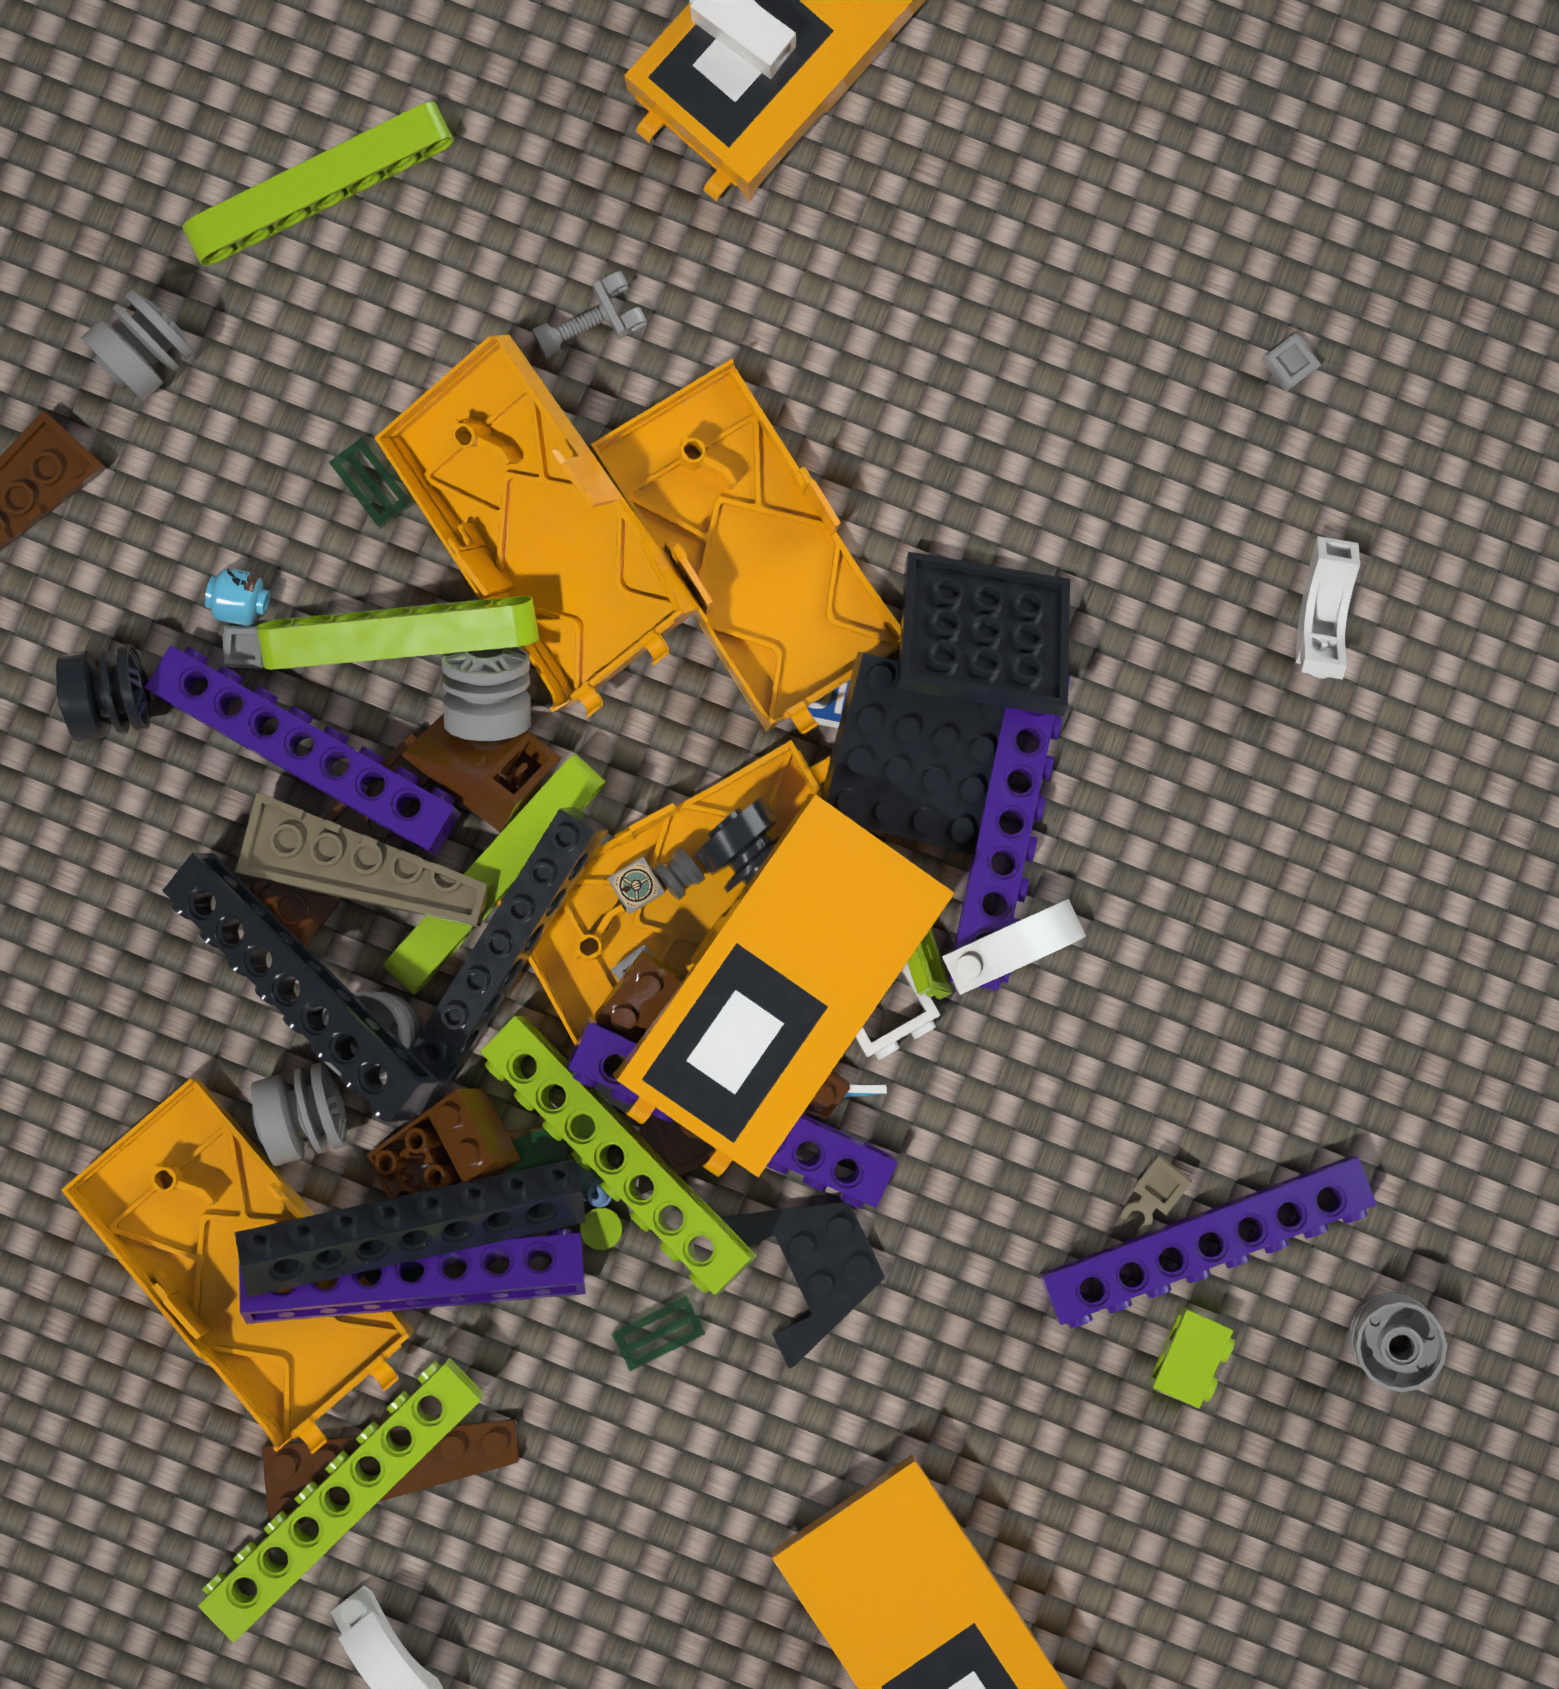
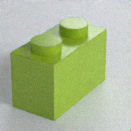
(1191, 1358)

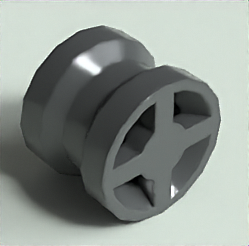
(679, 873)

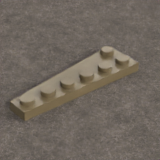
(324, 857)

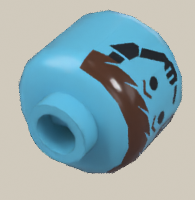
(236, 597)

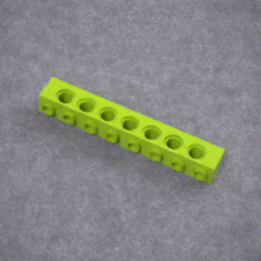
(729, 1253)
(237, 1612)

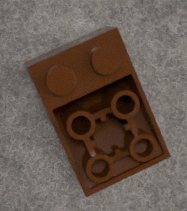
(485, 776)
(445, 1146)

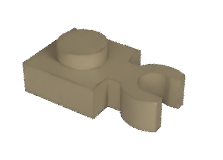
(1159, 1188)

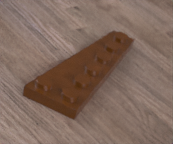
(307, 910)

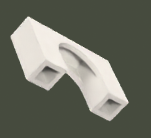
(746, 31)

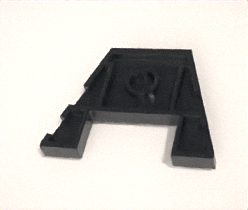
(828, 1263)

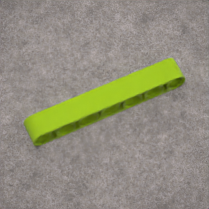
(318, 183)
(398, 632)
(498, 866)

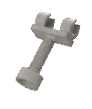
(550, 338)

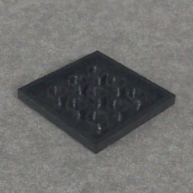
(985, 634)
(911, 759)

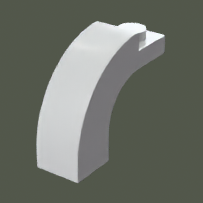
(1325, 608)
(1014, 946)
(376, 1648)

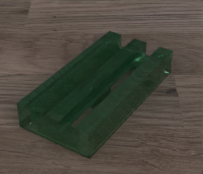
(392, 511)
(626, 1349)

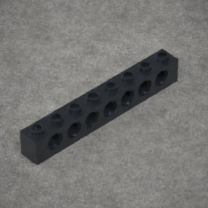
(505, 946)
(407, 1078)
(410, 1227)

